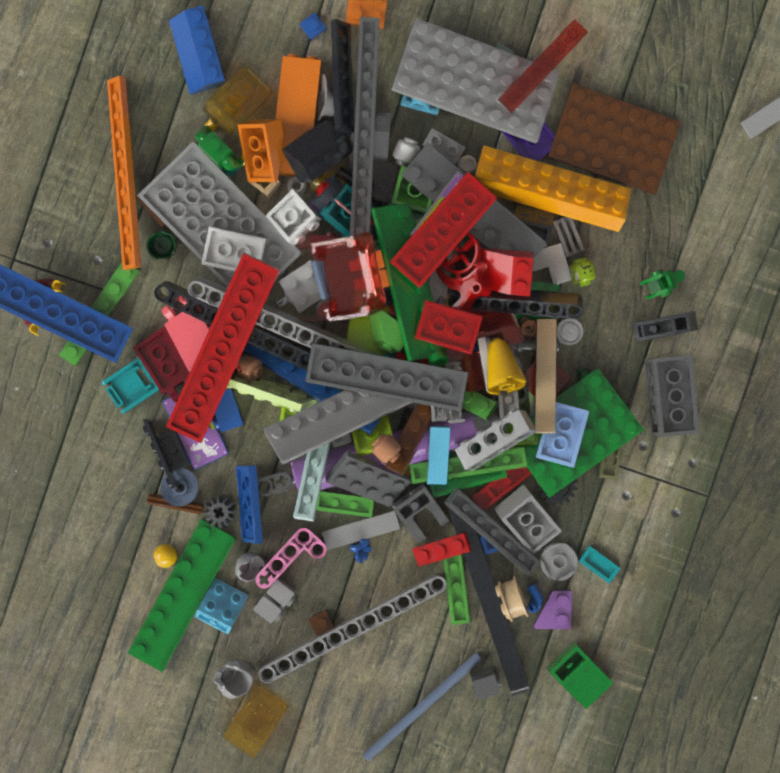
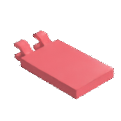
(186, 333)

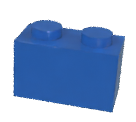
(228, 412)

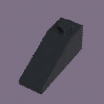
(666, 326)

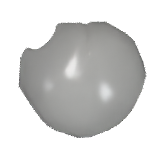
(248, 566)

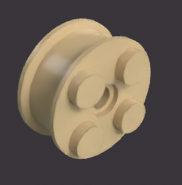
(512, 598)

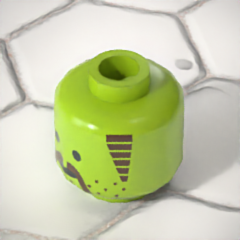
(582, 271)

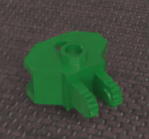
(663, 282)

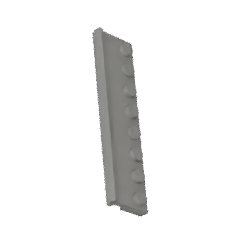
(327, 422)

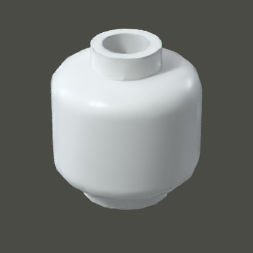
(405, 151)

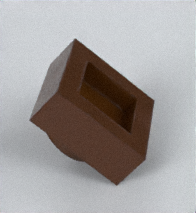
(321, 622)

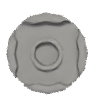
(558, 561)

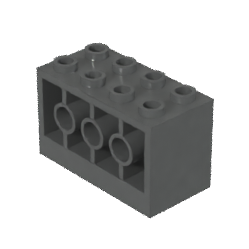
(672, 396)

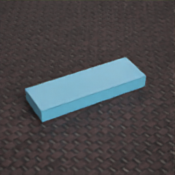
(438, 455)

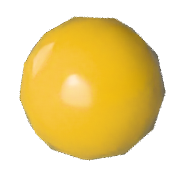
(165, 555)

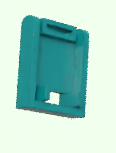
(128, 387)

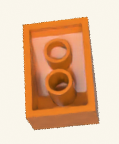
(261, 148)

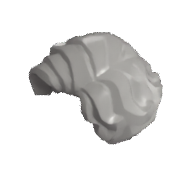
(234, 679)

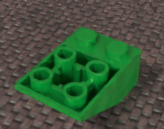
(579, 675)

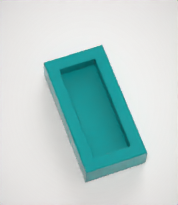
(599, 564)

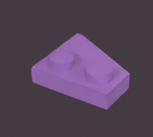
(556, 611)

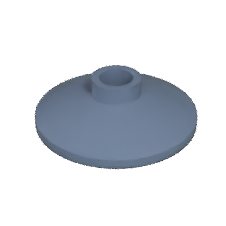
(191, 487)

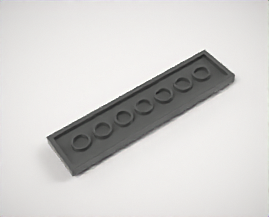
(386, 376)

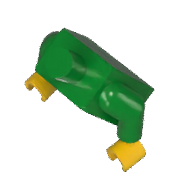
(216, 149)

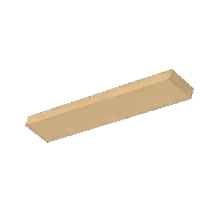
(546, 376)

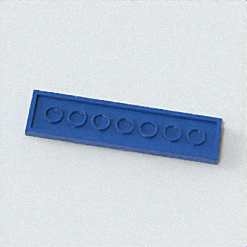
(62, 315)

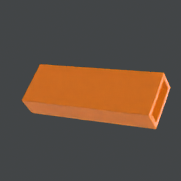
(297, 100)

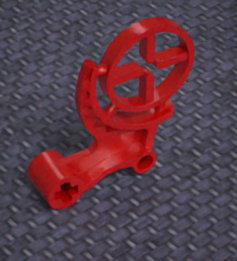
(470, 286)

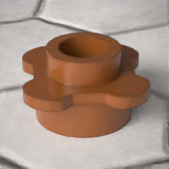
(531, 332)

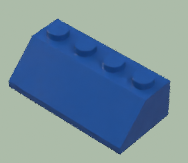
(197, 50)

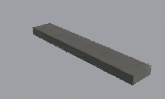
(492, 532)

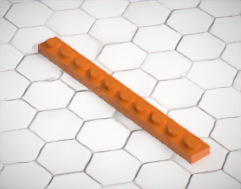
(124, 173)

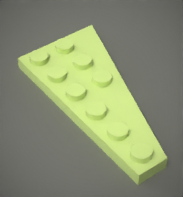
(276, 393)

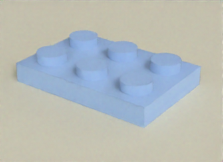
(565, 443)

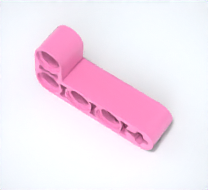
(287, 560)

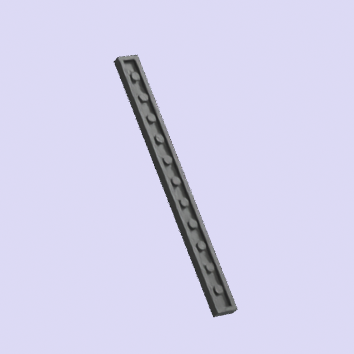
(364, 125)

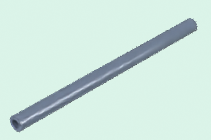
(422, 706)

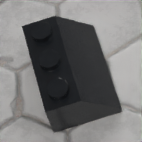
(316, 151)

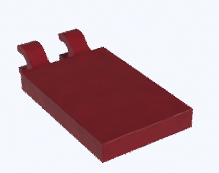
(163, 362)

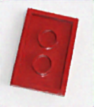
(448, 327)

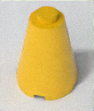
(502, 369)

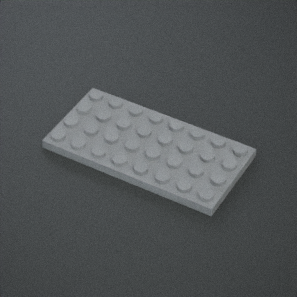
(470, 79)
(199, 195)

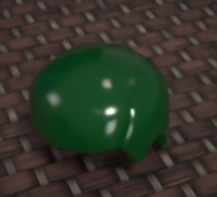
(161, 245)

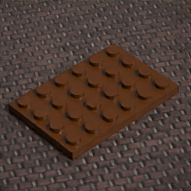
(614, 139)

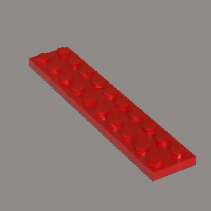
(223, 347)

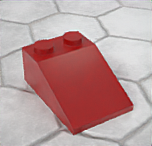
(508, 270)

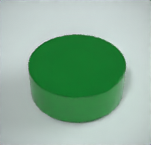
(438, 358)

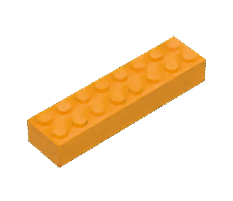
(553, 188)

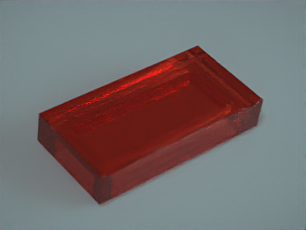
(473, 366)

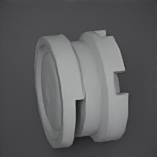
(569, 331)

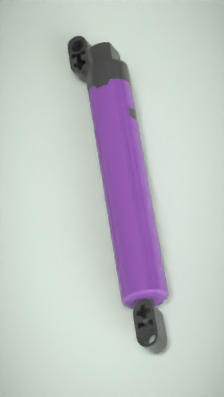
(458, 433)

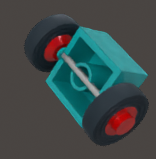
(335, 205)

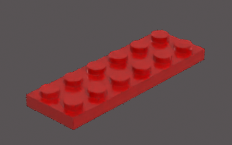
(443, 229)

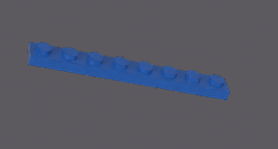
(297, 377)

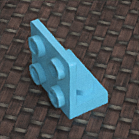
(221, 606)

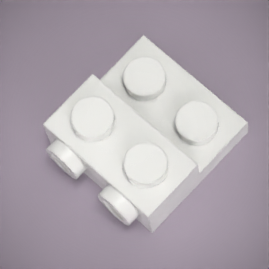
(293, 218)

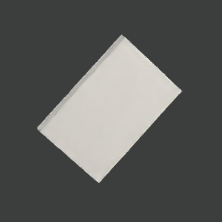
(226, 248)

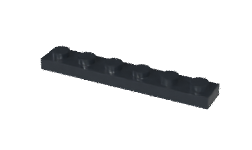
(342, 77)

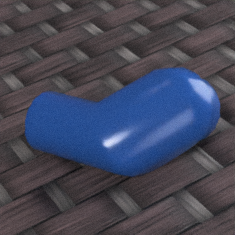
(536, 598)

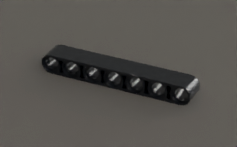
(537, 304)

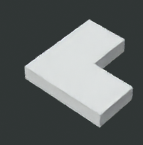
(555, 260)

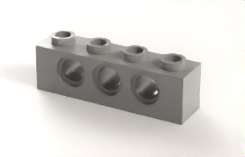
(522, 429)

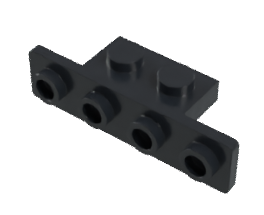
(170, 452)

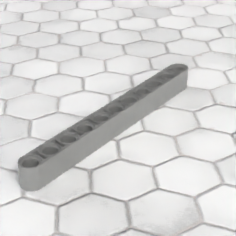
(280, 318)
(346, 635)

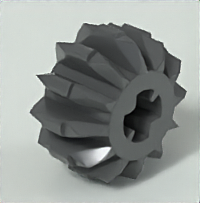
(213, 513)

